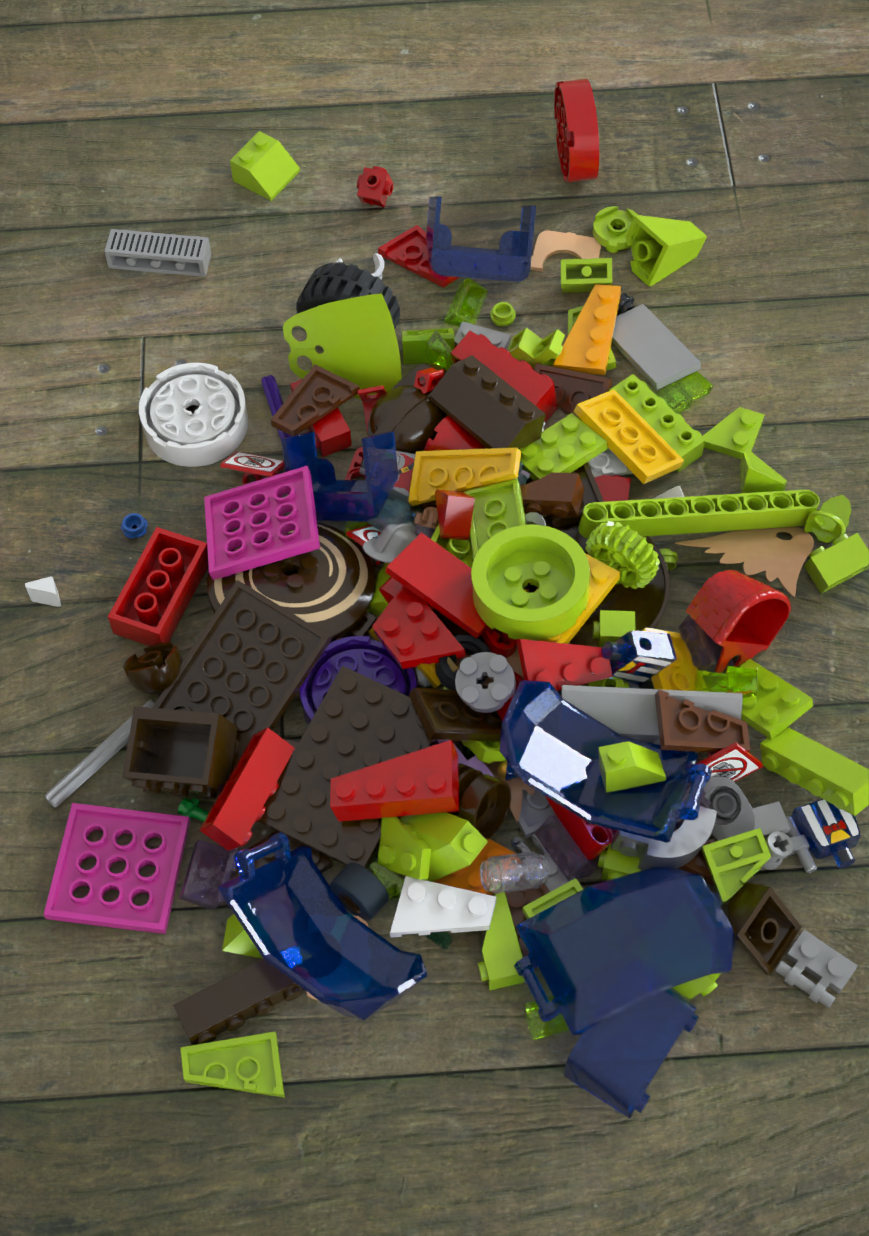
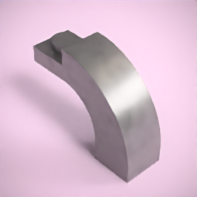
(682, 848)

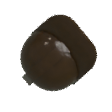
(407, 413)

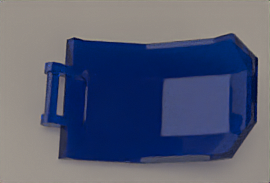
(558, 755)
(312, 936)
(623, 944)

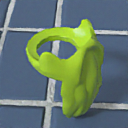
(830, 520)

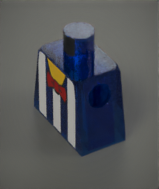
(639, 655)
(828, 831)

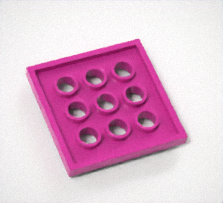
(220, 523)
(122, 912)

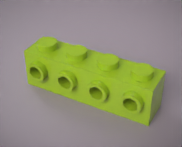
(667, 423)
(817, 770)

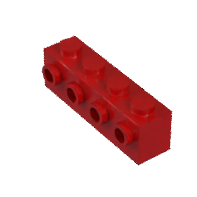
(247, 790)

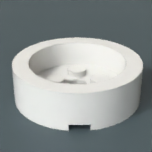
(199, 437)

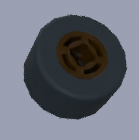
(359, 891)

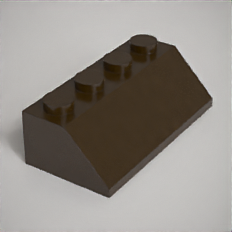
(487, 406)

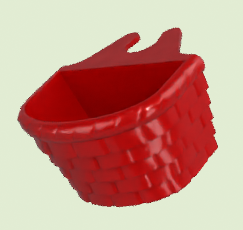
(739, 615)

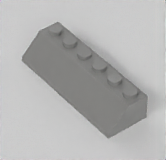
(633, 710)

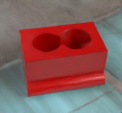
(431, 377)

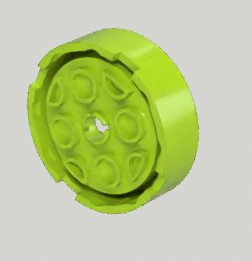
(536, 557)

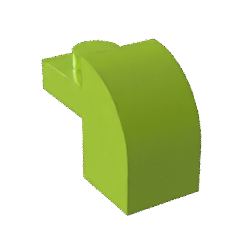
(534, 350)

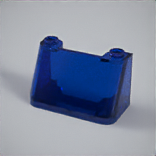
(627, 1048)

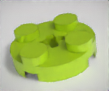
(603, 229)

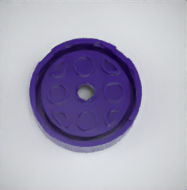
(360, 655)

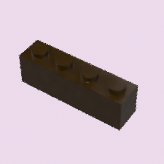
(234, 1000)

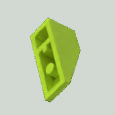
(500, 949)

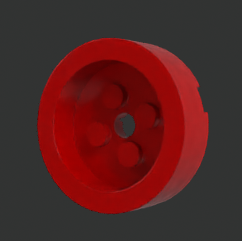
(576, 130)

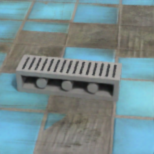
(158, 252)

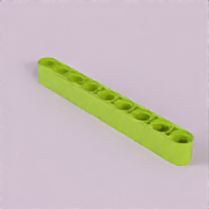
(703, 513)

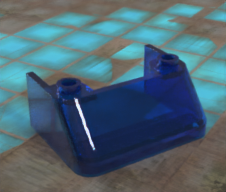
(508, 263)
(346, 498)

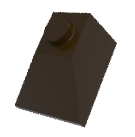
(762, 924)

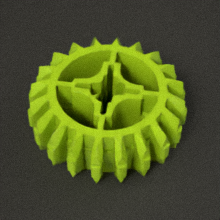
(624, 552)

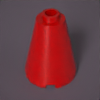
(452, 437)

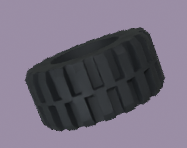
(342, 282)

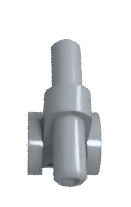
(785, 845)

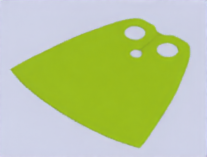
(355, 340)

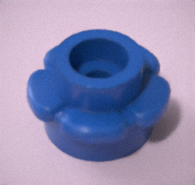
(134, 520)

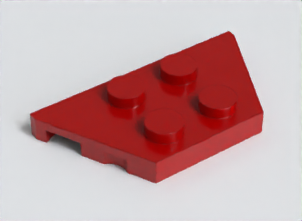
(414, 632)

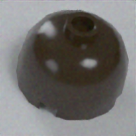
(155, 669)

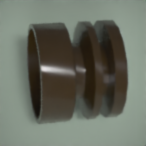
(482, 800)

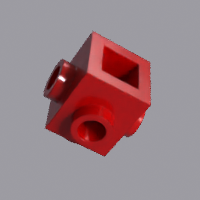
(374, 186)

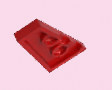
(411, 253)
(562, 663)

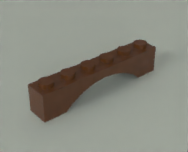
(552, 494)

